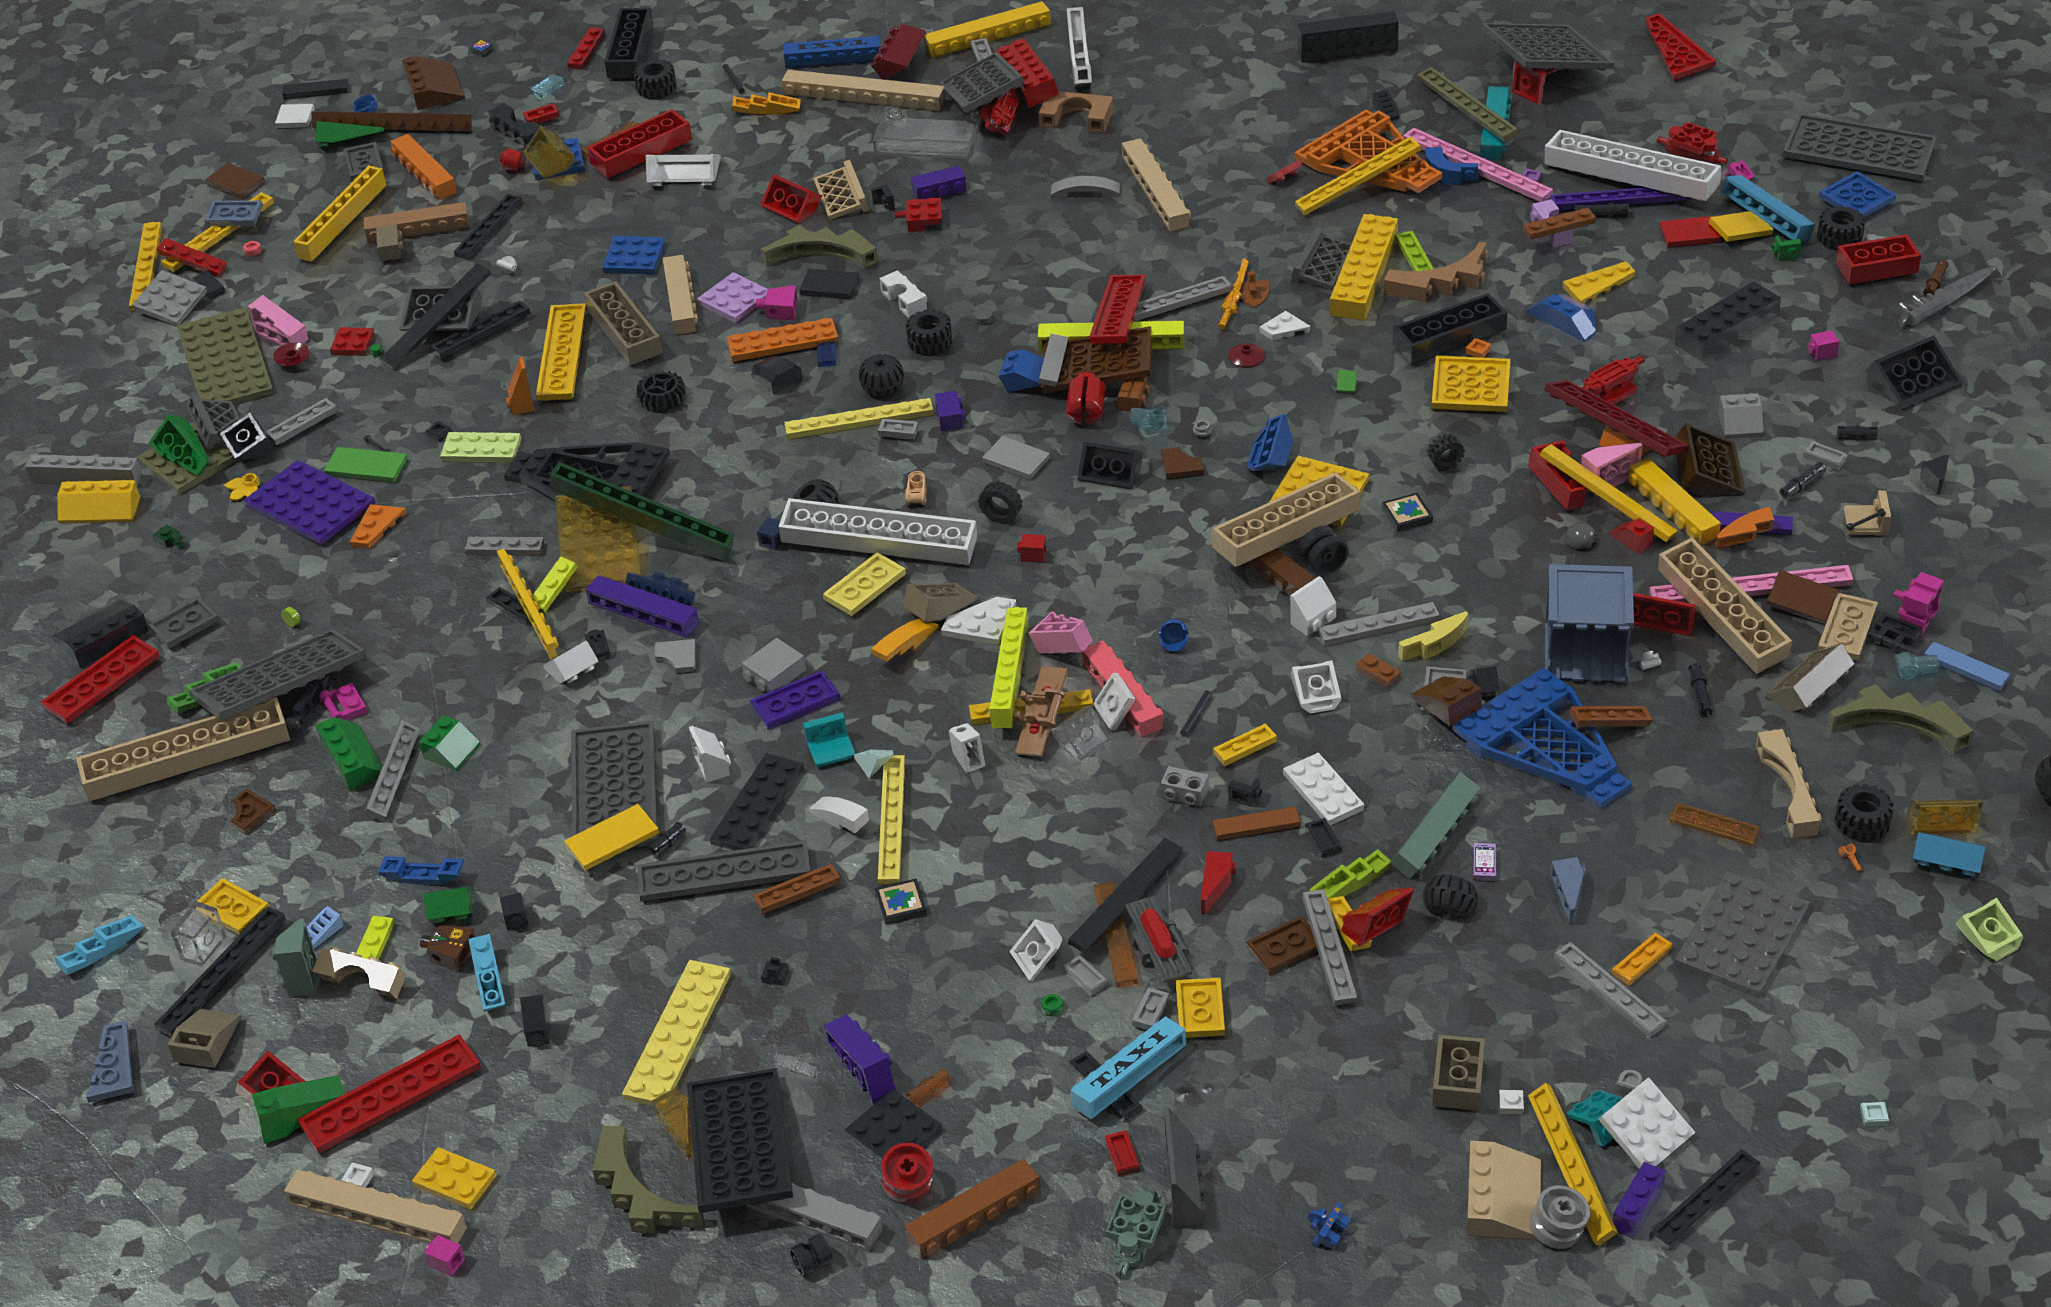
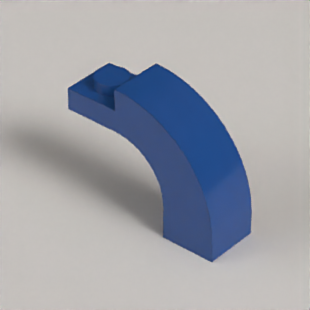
(1452, 172)

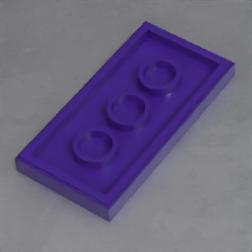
(795, 699)

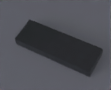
(508, 604)

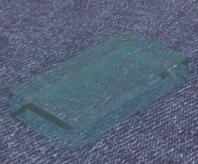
(547, 86)

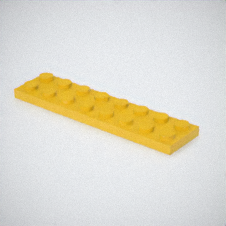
(561, 352)

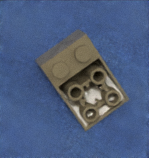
(203, 1037)

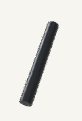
(733, 78)
(1195, 713)

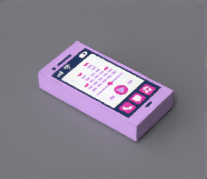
(1484, 862)

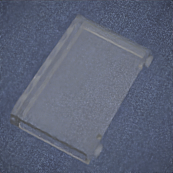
(926, 136)

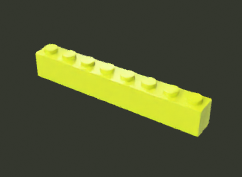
(1164, 333)
(1009, 668)

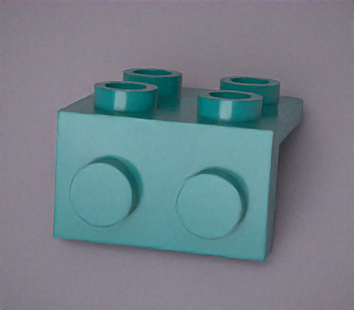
(828, 740)
(1591, 1110)

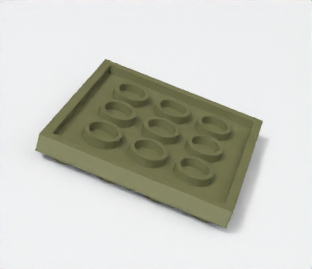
(179, 478)

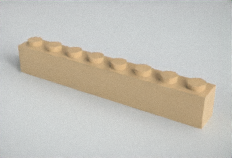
(1156, 184)
(373, 1208)

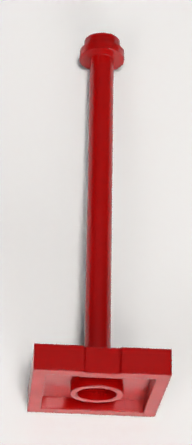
(1530, 83)

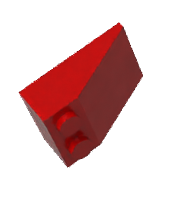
(264, 1075)

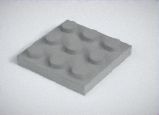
(169, 298)

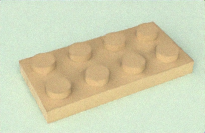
(1849, 624)

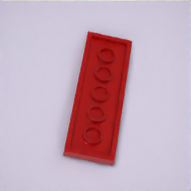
(100, 679)

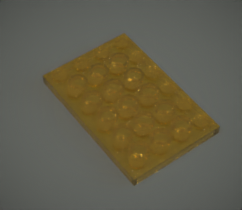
(595, 542)

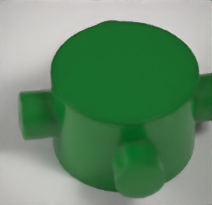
(376, 350)

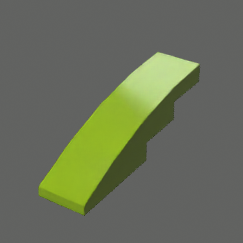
(1354, 876)

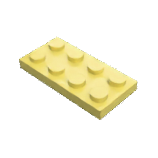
(864, 584)

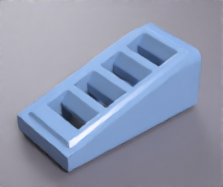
(327, 918)

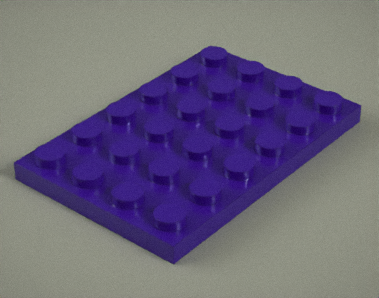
(309, 502)

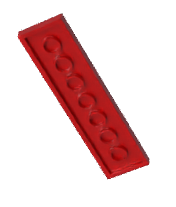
(1117, 309)
(388, 1093)

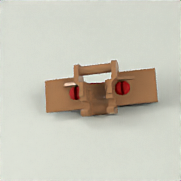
(1040, 711)

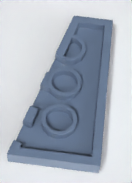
(113, 1064)

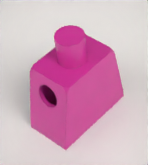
(779, 303)

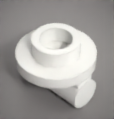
(507, 264)
(1649, 660)

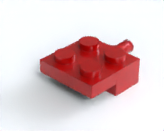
(921, 213)

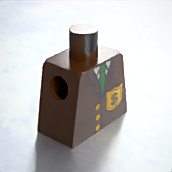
(448, 946)

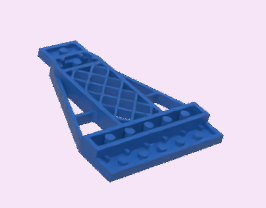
(1534, 704)

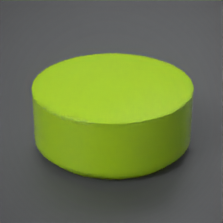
(290, 616)

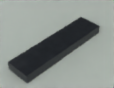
(315, 88)
(1125, 1106)

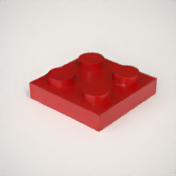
(352, 341)

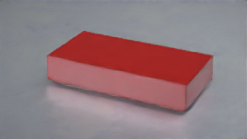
(1122, 1153)

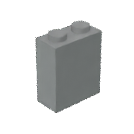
(773, 666)

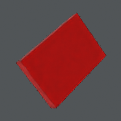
(1688, 232)

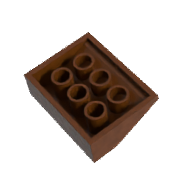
(431, 81)

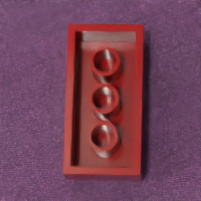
(1878, 259)

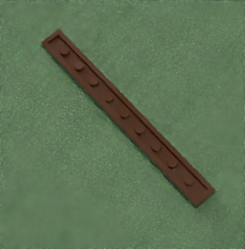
(397, 121)

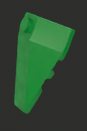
(180, 444)

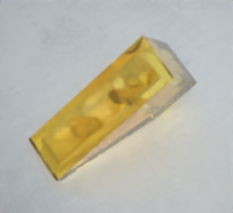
(675, 1117)

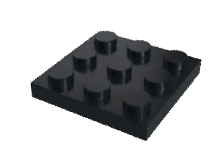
(890, 1123)

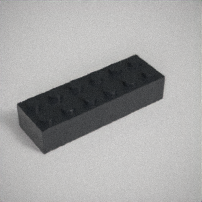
(1347, 36)
(628, 42)
(1727, 321)
(1449, 328)

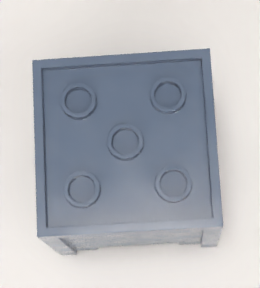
(1589, 622)

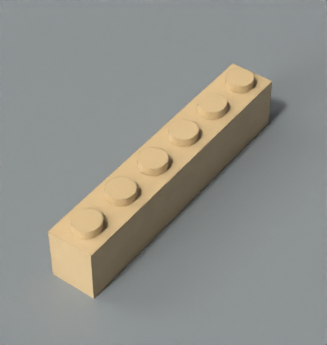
(680, 294)

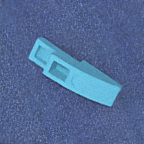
(487, 972)

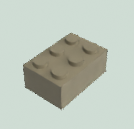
(1458, 1072)

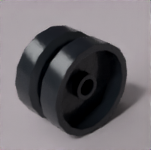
(1323, 551)

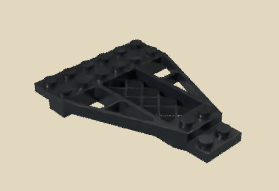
(635, 470)

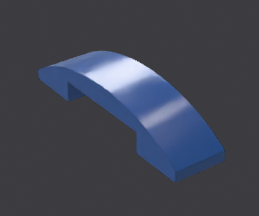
(420, 873)

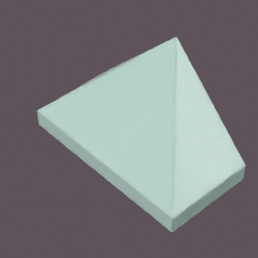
(872, 760)

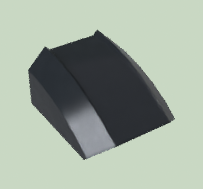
(776, 373)

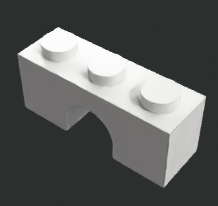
(898, 286)

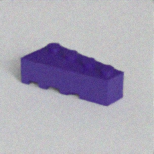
(861, 1056)

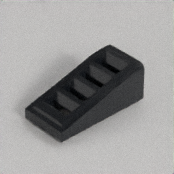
(1384, 103)

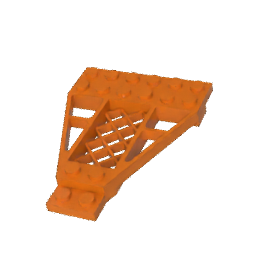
(1363, 133)

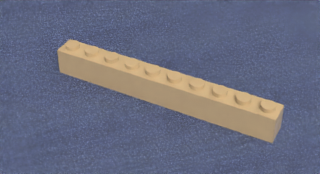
(863, 90)

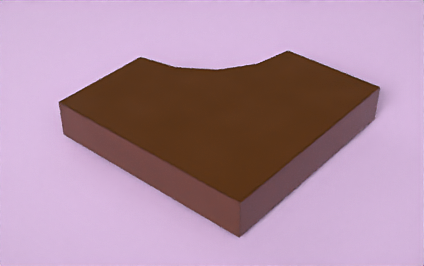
(1179, 464)
(250, 811)

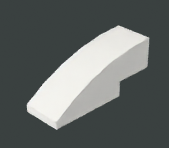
(840, 813)

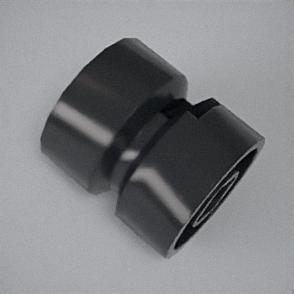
(810, 1255)

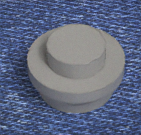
(1202, 428)

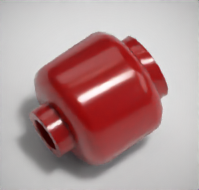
(512, 160)

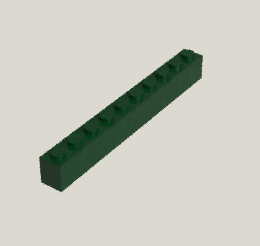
(641, 511)

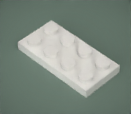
(1323, 789)

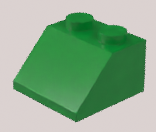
(448, 743)
(448, 903)

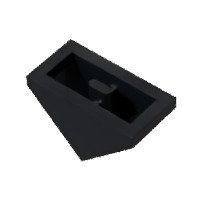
(1934, 472)

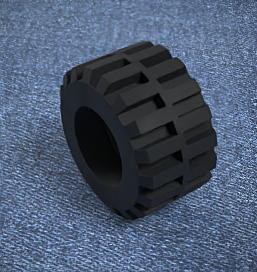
(655, 78)
(1840, 226)
(929, 332)
(1864, 812)

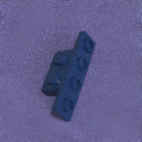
(666, 587)

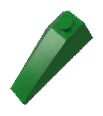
(337, 133)
(280, 1107)

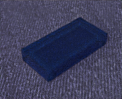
(826, 354)

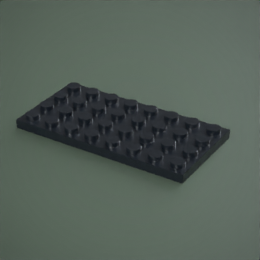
(739, 1140)

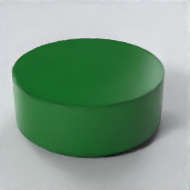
(1052, 1005)

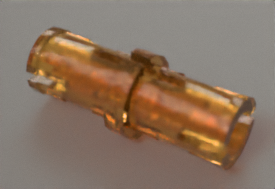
(928, 1086)

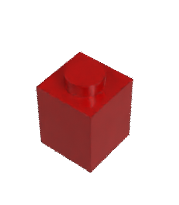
(1032, 548)

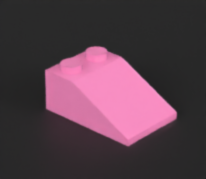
(1612, 462)

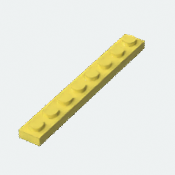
(858, 418)
(891, 821)

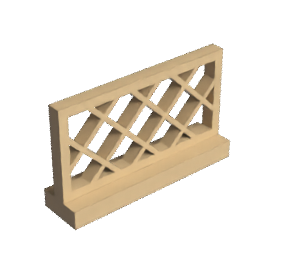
(853, 187)

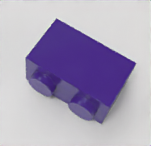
(949, 410)

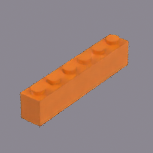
(423, 166)

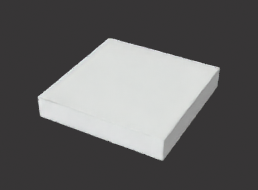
(294, 116)
(1114, 701)

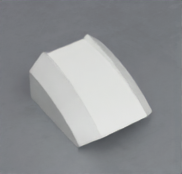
(1316, 687)

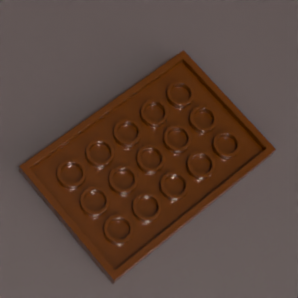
(1107, 361)

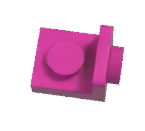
(1739, 169)

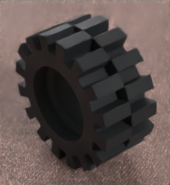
(1440, 446)

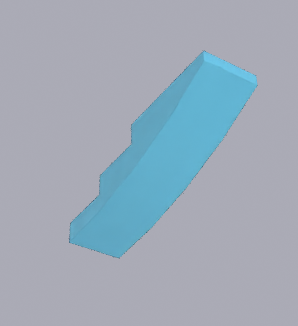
(105, 941)

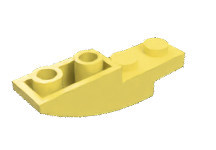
(1439, 638)

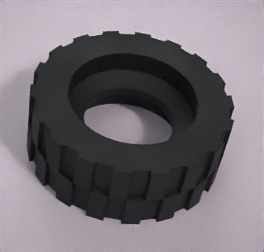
(994, 511)

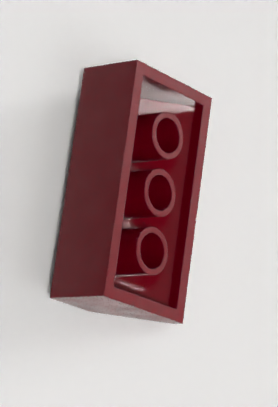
(897, 50)

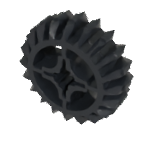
(660, 390)

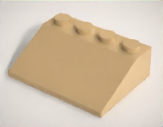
(1501, 1191)

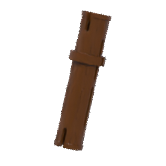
(1934, 281)

